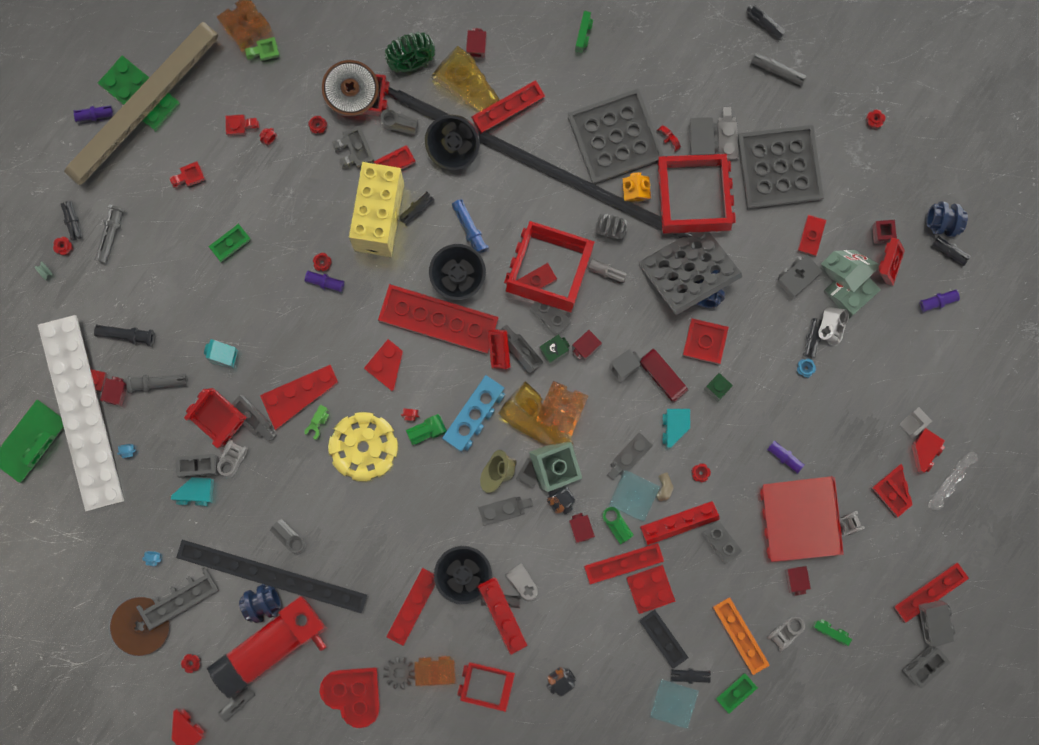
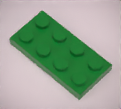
(122, 83)

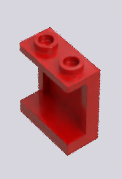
(215, 416)

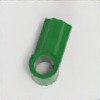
(430, 428)
(618, 526)

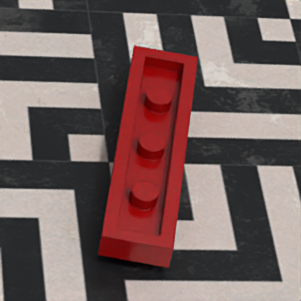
(508, 106)
(680, 523)
(624, 563)
(931, 592)
(412, 607)
(502, 615)

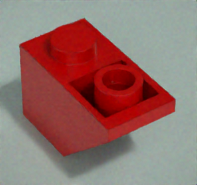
(925, 449)
(183, 730)

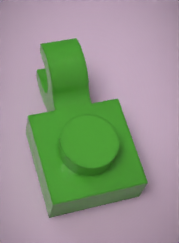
(265, 49)
(320, 417)

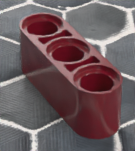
(663, 375)

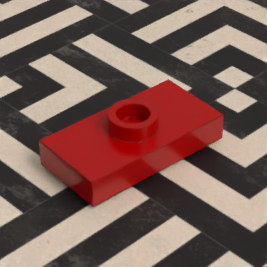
(399, 158)
(811, 235)
(540, 277)
(499, 348)

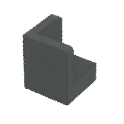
(527, 474)

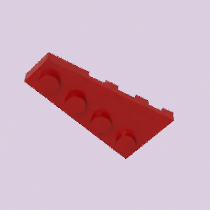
(291, 398)

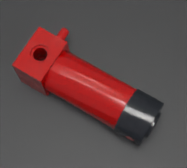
(267, 647)

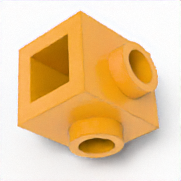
(636, 188)

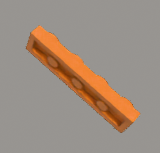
(741, 636)

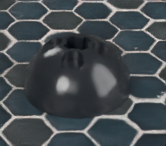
(444, 145)
(457, 261)
(472, 565)

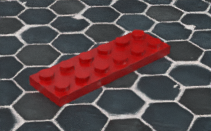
(437, 318)

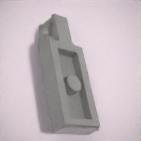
(728, 135)

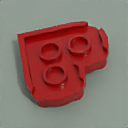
(354, 694)

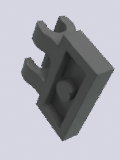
(357, 146)

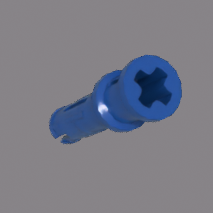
(472, 234)

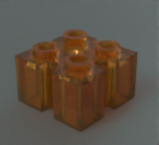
(243, 34)
(562, 408)
(435, 672)

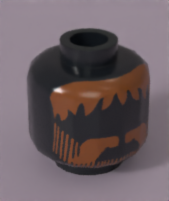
(561, 500)
(561, 681)

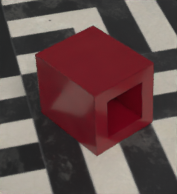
(476, 43)
(884, 231)
(586, 345)
(114, 391)
(581, 528)
(798, 580)

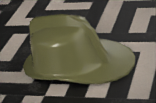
(498, 470)

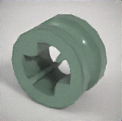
(43, 270)

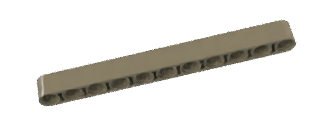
(141, 103)

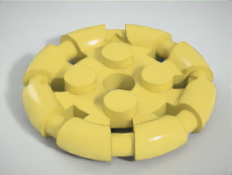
(351, 443)

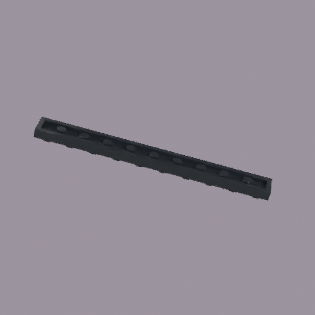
(272, 576)

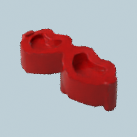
(670, 136)

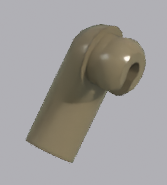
(666, 489)

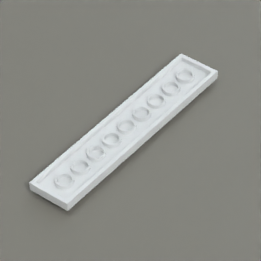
(80, 413)

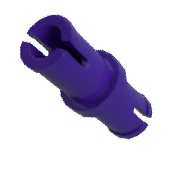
(93, 113)
(324, 281)
(939, 300)
(786, 457)

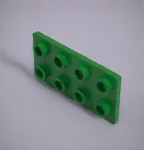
(29, 440)

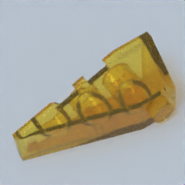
(464, 80)
(522, 411)

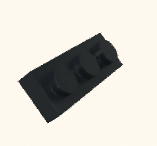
(663, 639)

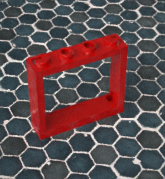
(695, 225)
(557, 238)

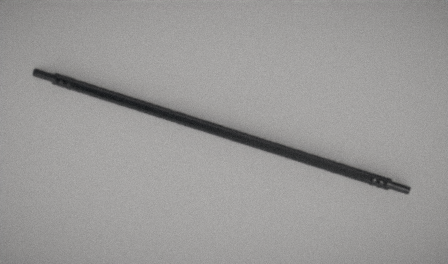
(540, 164)

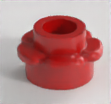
(875, 123)
(317, 129)
(267, 136)
(62, 250)
(321, 257)
(410, 414)
(701, 467)
(195, 663)

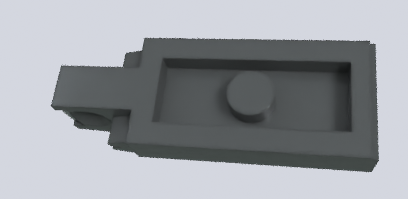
(522, 350)
(255, 421)
(630, 455)
(503, 510)

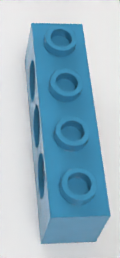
(486, 387)

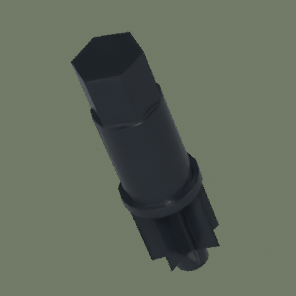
(764, 20)

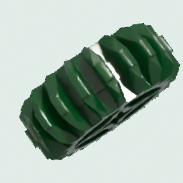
(410, 52)

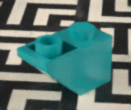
(220, 353)
(677, 425)
(195, 490)

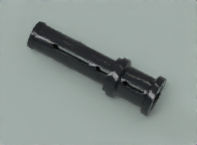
(132, 335)

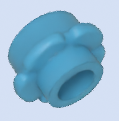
(801, 367)
(126, 450)
(151, 558)

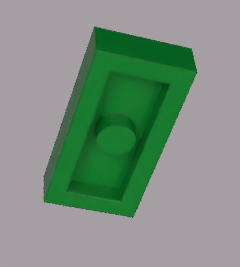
(582, 39)
(229, 242)
(825, 628)
(736, 693)

